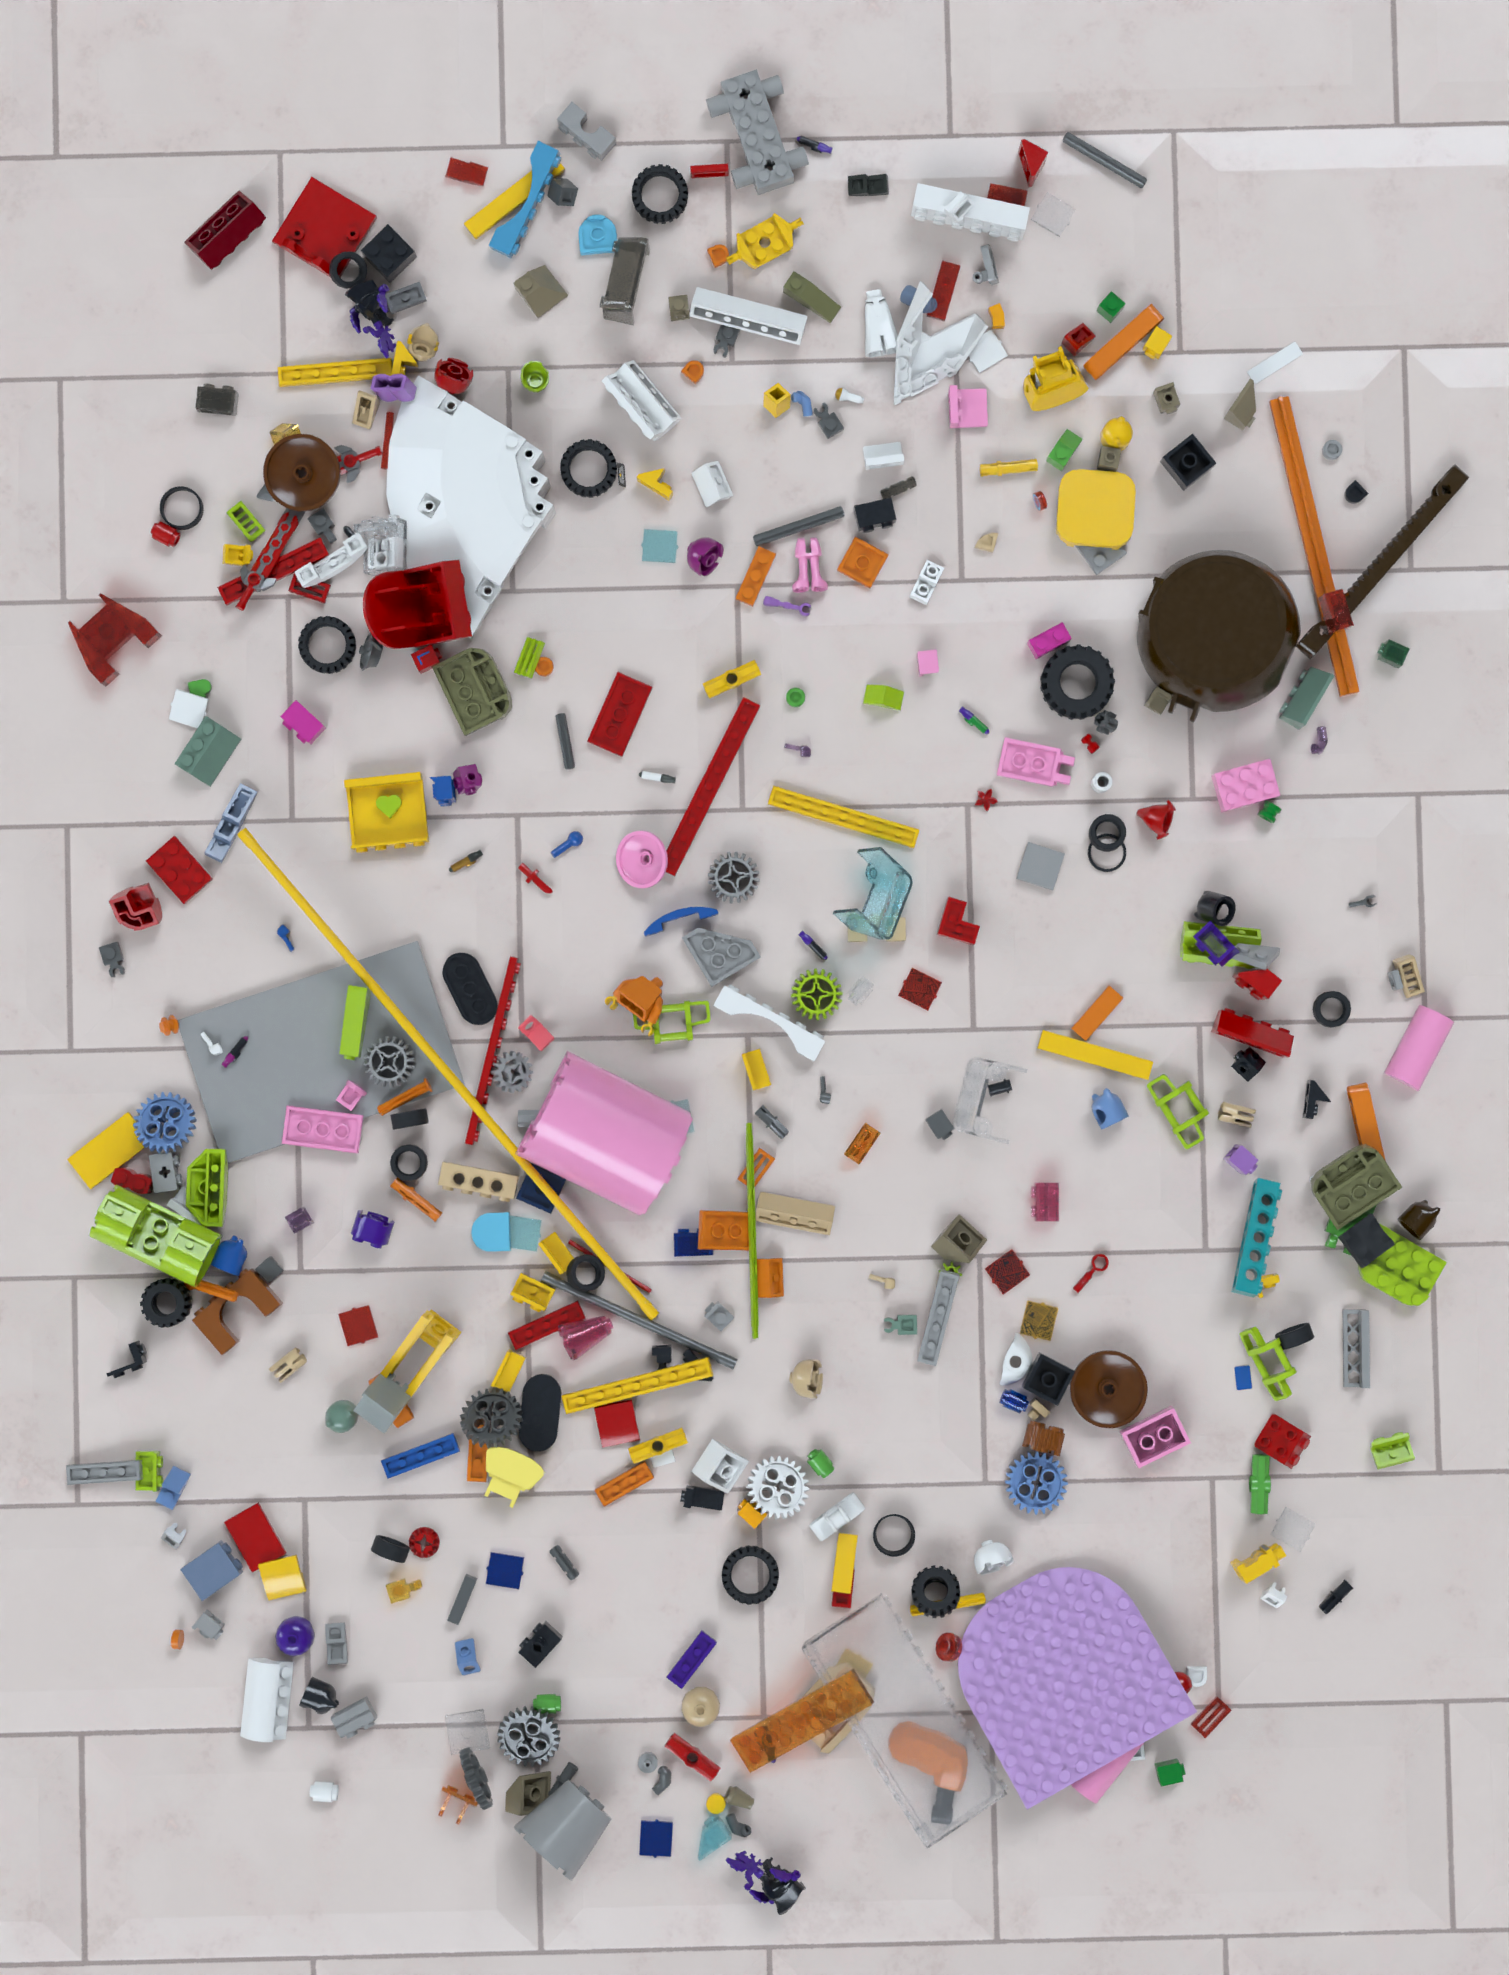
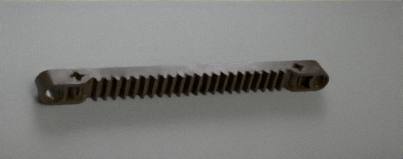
(1451, 483)

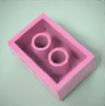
(1245, 785)
(1155, 1436)

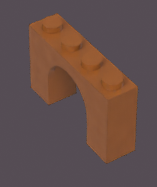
(211, 1320)

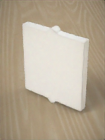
(987, 352)
(188, 708)

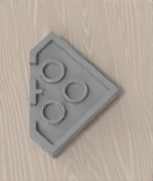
(719, 953)

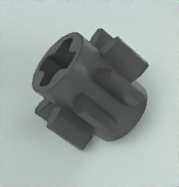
(1106, 722)

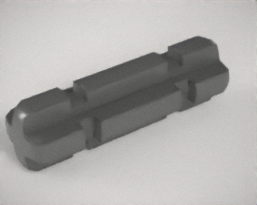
(564, 1562)

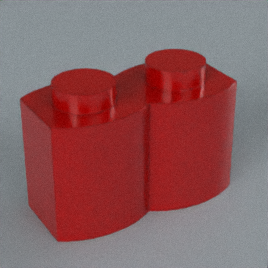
(130, 1179)

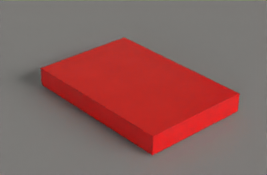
(255, 1536)

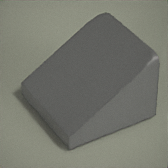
(269, 1269)

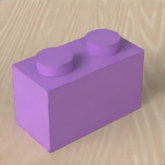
(1241, 1160)

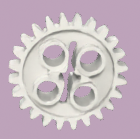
(782, 1470)

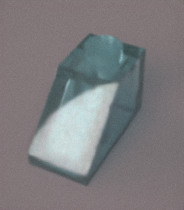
(713, 1836)

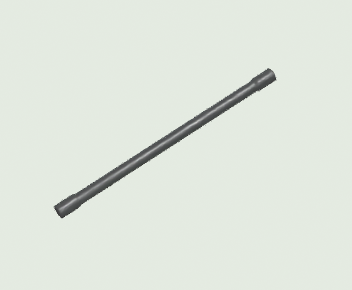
(720, 1357)

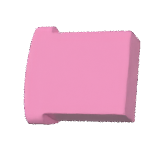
(351, 1095)

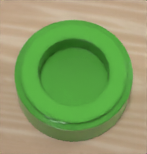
(795, 697)

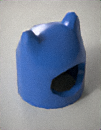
(230, 1256)

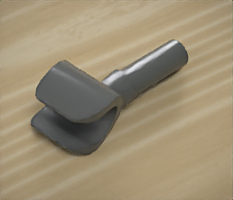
(1363, 902)
(824, 1097)

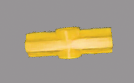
(743, 673)
(645, 1449)

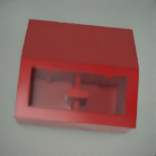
(1260, 982)

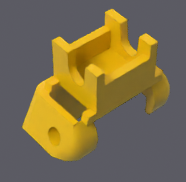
(1059, 381)

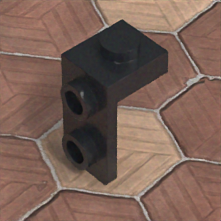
(138, 1352)
(702, 1498)

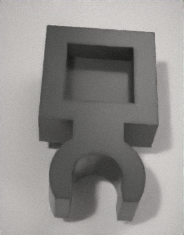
(726, 336)
(830, 423)
(112, 955)

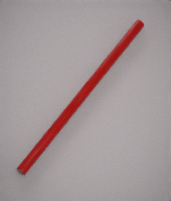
(585, 1251)

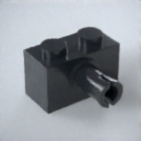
(540, 1643)

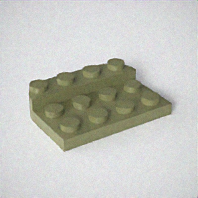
(474, 689)
(1353, 1184)

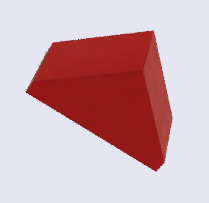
(1078, 339)

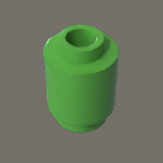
(820, 1463)
(548, 1703)

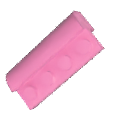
(1096, 1783)

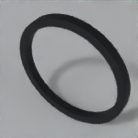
(1112, 869)

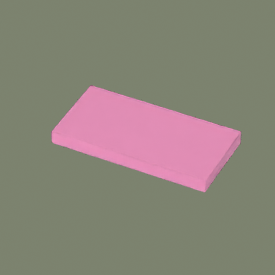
(322, 1129)

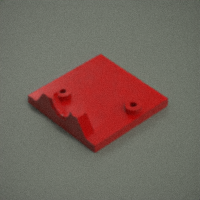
(324, 227)

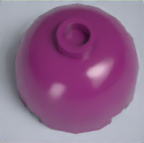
(703, 555)

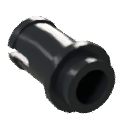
(1000, 1087)

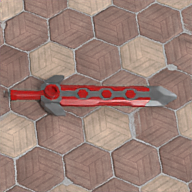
(348, 461)
(257, 578)

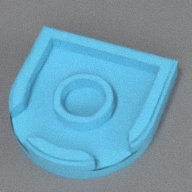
(597, 235)
(492, 1232)

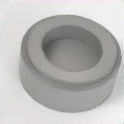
(1332, 449)

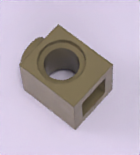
(1109, 459)

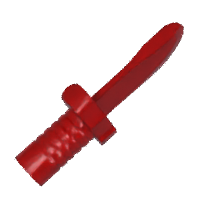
(532, 876)

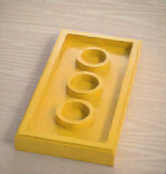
(107, 1151)

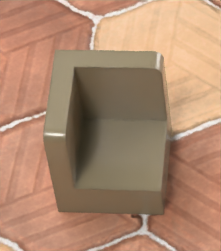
(1158, 700)

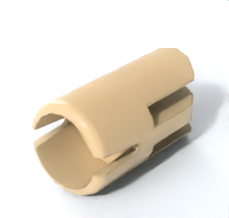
(1230, 1113)
(293, 1361)

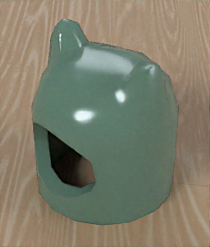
(341, 1416)

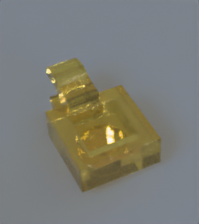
(401, 1590)

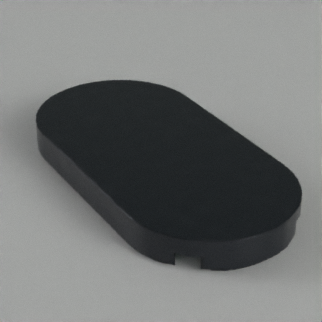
(470, 988)
(540, 1412)

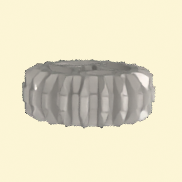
(730, 860)
(376, 1072)

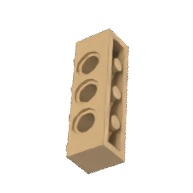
(508, 1181)

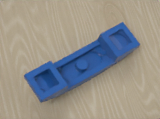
(656, 926)

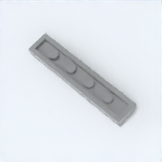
(938, 1317)

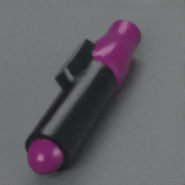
(235, 1052)

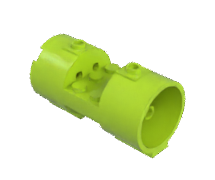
(155, 1235)

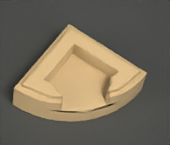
(987, 542)

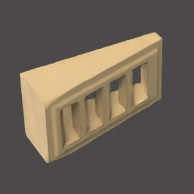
(1415, 973)

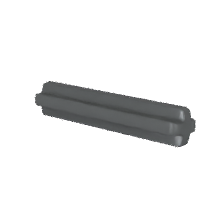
(565, 741)

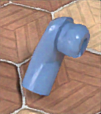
(804, 400)

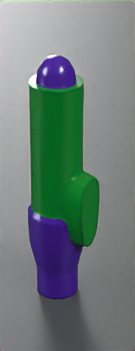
(972, 720)

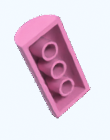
(1419, 1047)

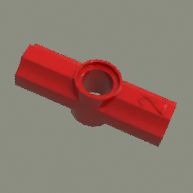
(702, 1765)

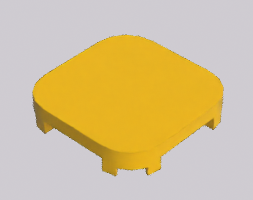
(1095, 508)

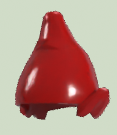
(1158, 818)

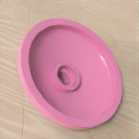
(633, 862)

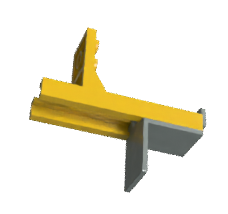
(384, 1397)

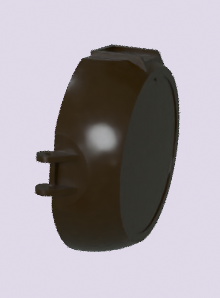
(1218, 631)

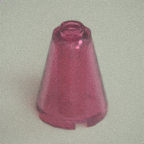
(584, 1334)

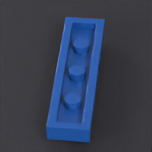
(420, 1455)

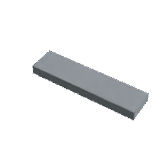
(104, 1472)

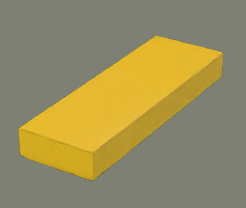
(844, 1563)

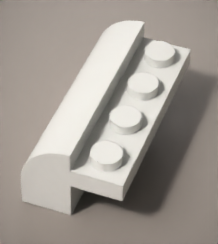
(642, 400)
(266, 1699)

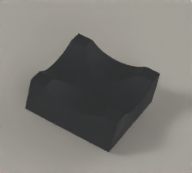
(1366, 1240)

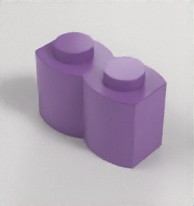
(393, 387)

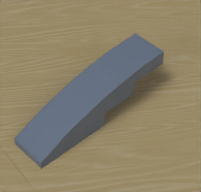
(230, 823)

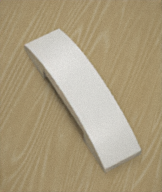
(332, 564)

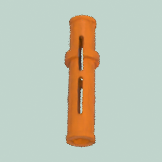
(412, 1196)

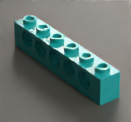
(1241, 1283)

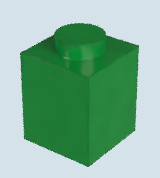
(1111, 307)
(1169, 1772)

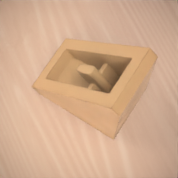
(365, 409)

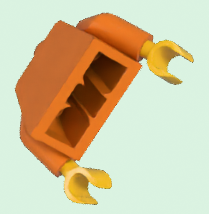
(640, 998)

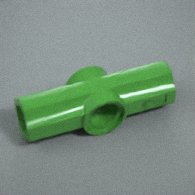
(1259, 1484)

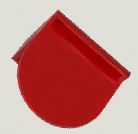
(418, 606)

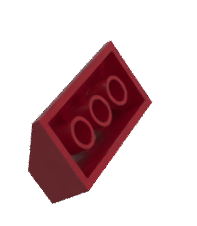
(225, 230)

